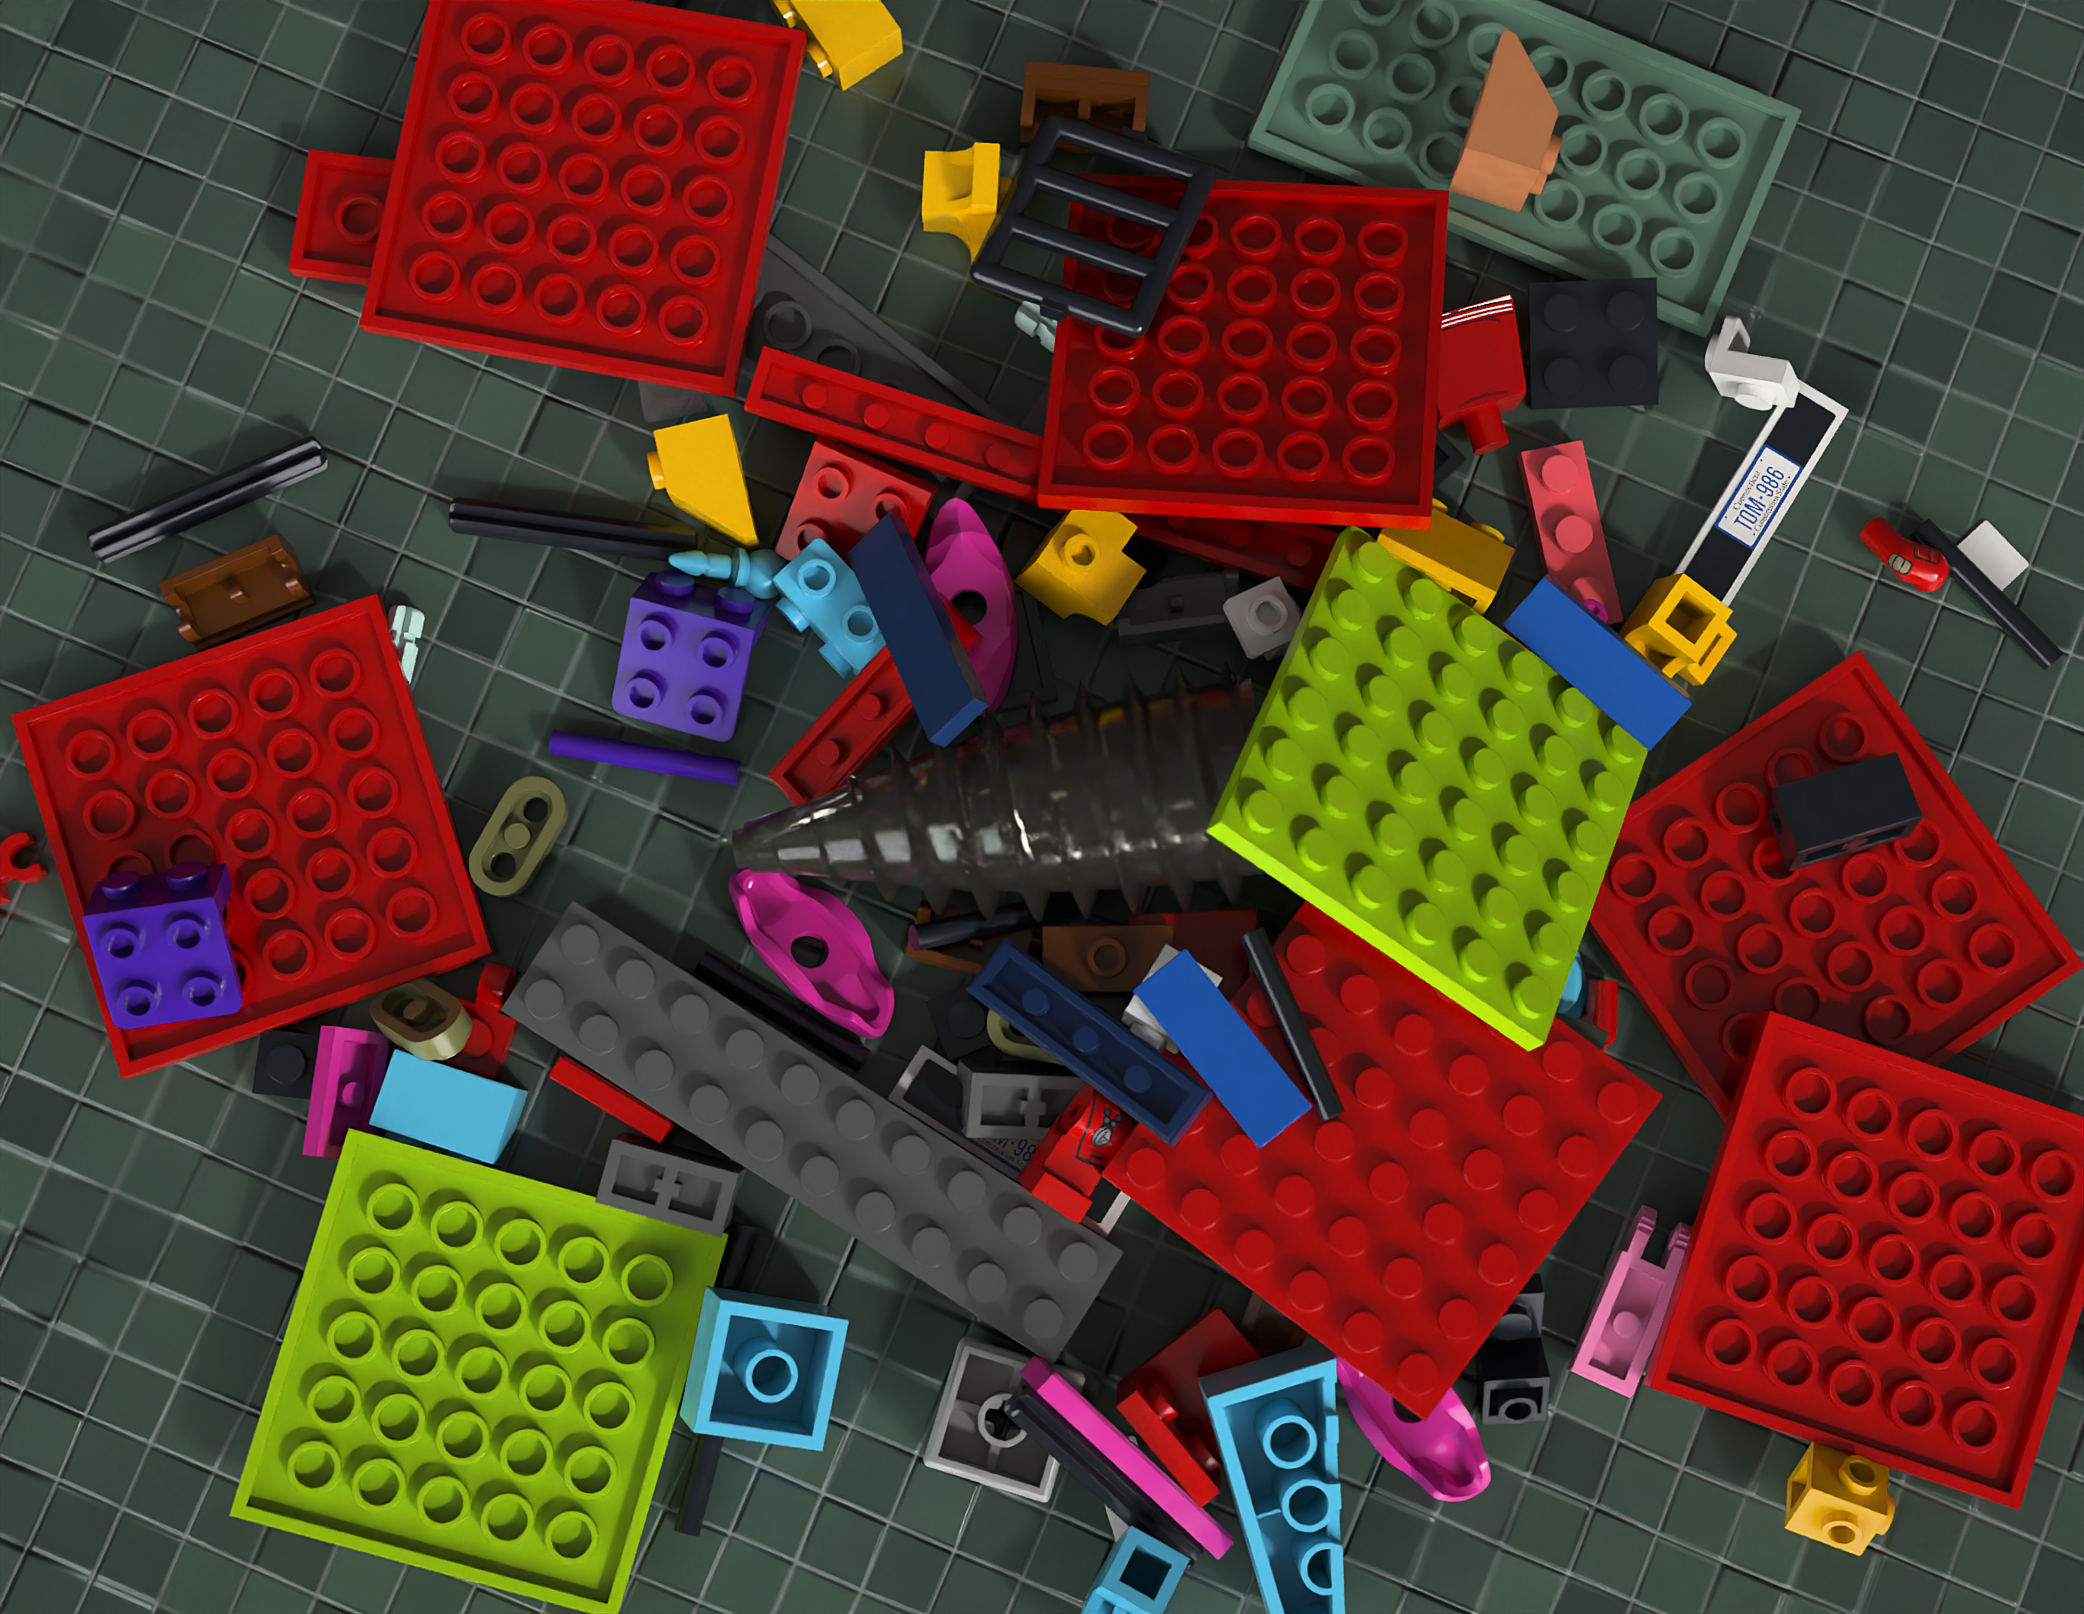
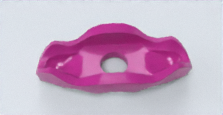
(967, 558)
(848, 983)
(1438, 1454)

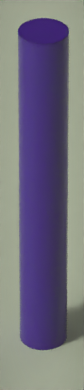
(645, 757)

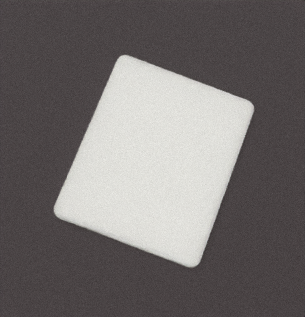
(1993, 555)

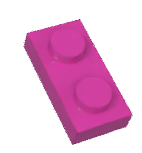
(344, 1087)

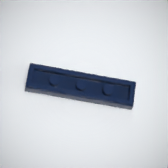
(917, 630)
(1090, 1042)

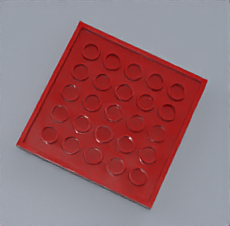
(587, 186)
(1277, 369)
(300, 774)
(1884, 945)
(1420, 1203)
(1883, 1262)

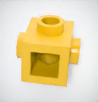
(1838, 1498)

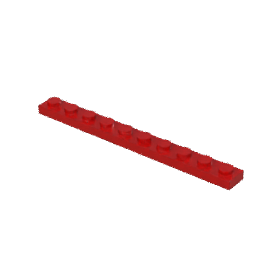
(1007, 463)

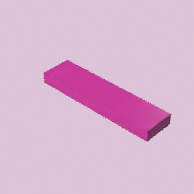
(1127, 1456)

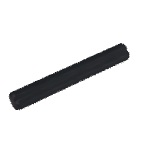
(207, 500)
(569, 529)
(1097, 1472)

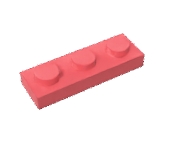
(1569, 524)

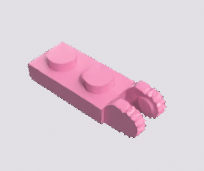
(1629, 1308)

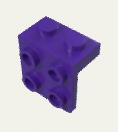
(687, 654)
(164, 945)

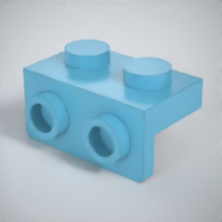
(827, 597)

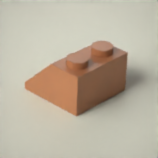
(1510, 132)

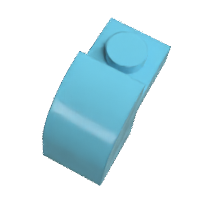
(1136, 1577)

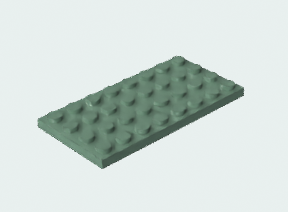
(1653, 158)

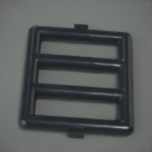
(1154, 273)

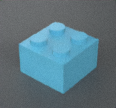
(763, 1369)

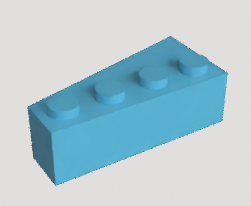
(1281, 1464)

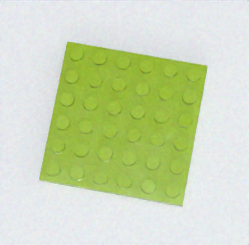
(1433, 788)
(479, 1375)

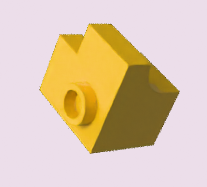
(963, 192)
(1083, 566)
(1680, 628)

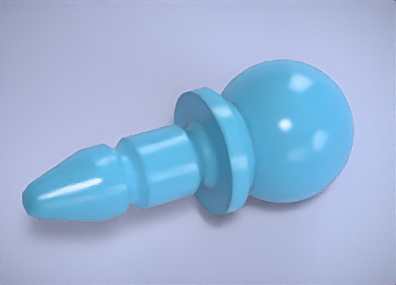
(743, 570)

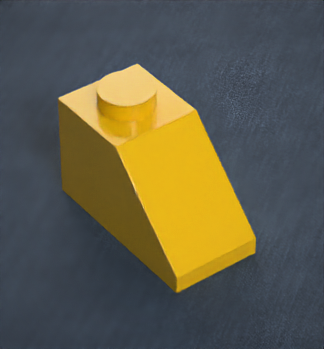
(706, 476)

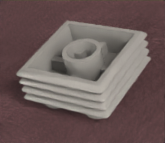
(965, 1440)

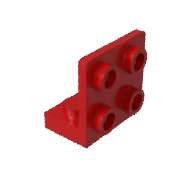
(1167, 1404)

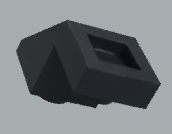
(1513, 1364)

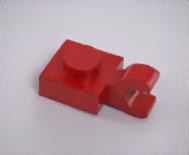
(492, 1029)

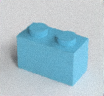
(448, 1109)

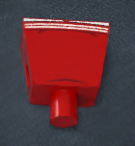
(1480, 371)

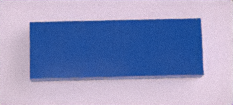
(1598, 662)
(1222, 1048)

